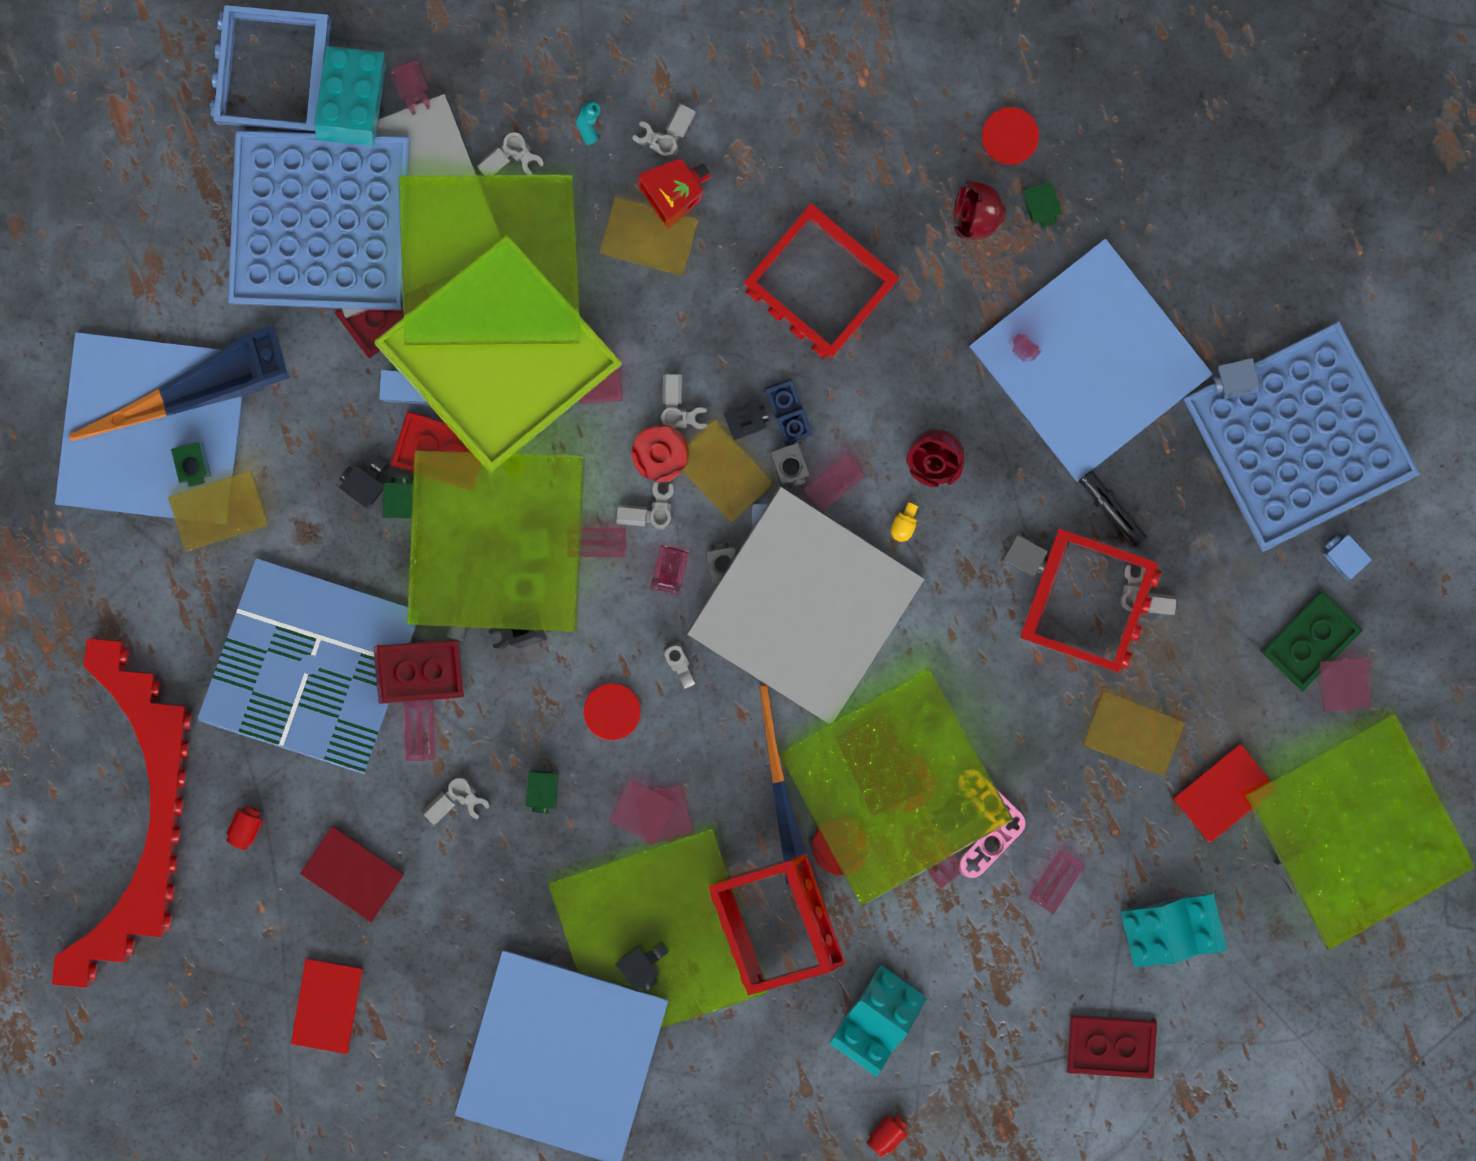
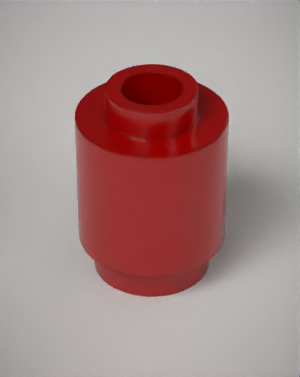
(244, 827)
(887, 1135)

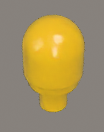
(904, 523)

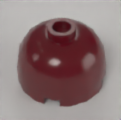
(978, 211)
(936, 458)

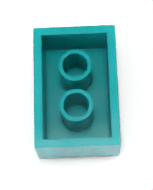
(350, 96)

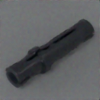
(1112, 508)

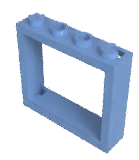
(224, 53)

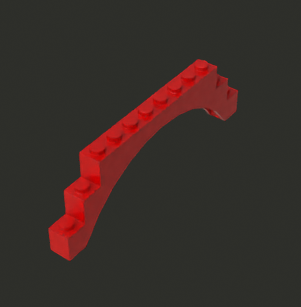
(162, 738)

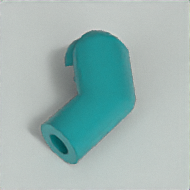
(586, 120)

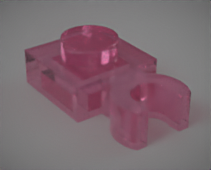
(411, 84)
(1024, 348)

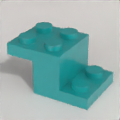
(1173, 930)
(878, 1020)

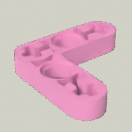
(1004, 837)

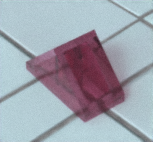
(608, 391)
(669, 570)

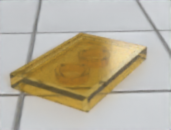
(641, 238)
(724, 472)
(218, 511)
(1133, 733)

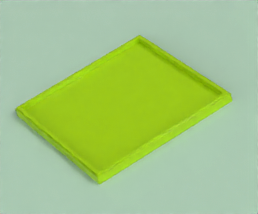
(500, 392)

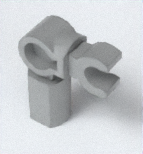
(667, 143)
(514, 146)
(672, 396)
(658, 517)
(1160, 603)
(678, 661)
(458, 789)

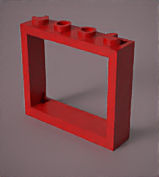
(780, 312)
(1048, 579)
(811, 910)

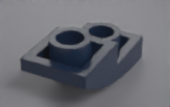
(788, 411)

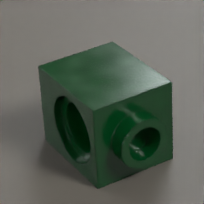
(1042, 204)
(182, 454)
(397, 499)
(542, 791)

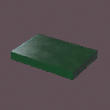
(1311, 637)

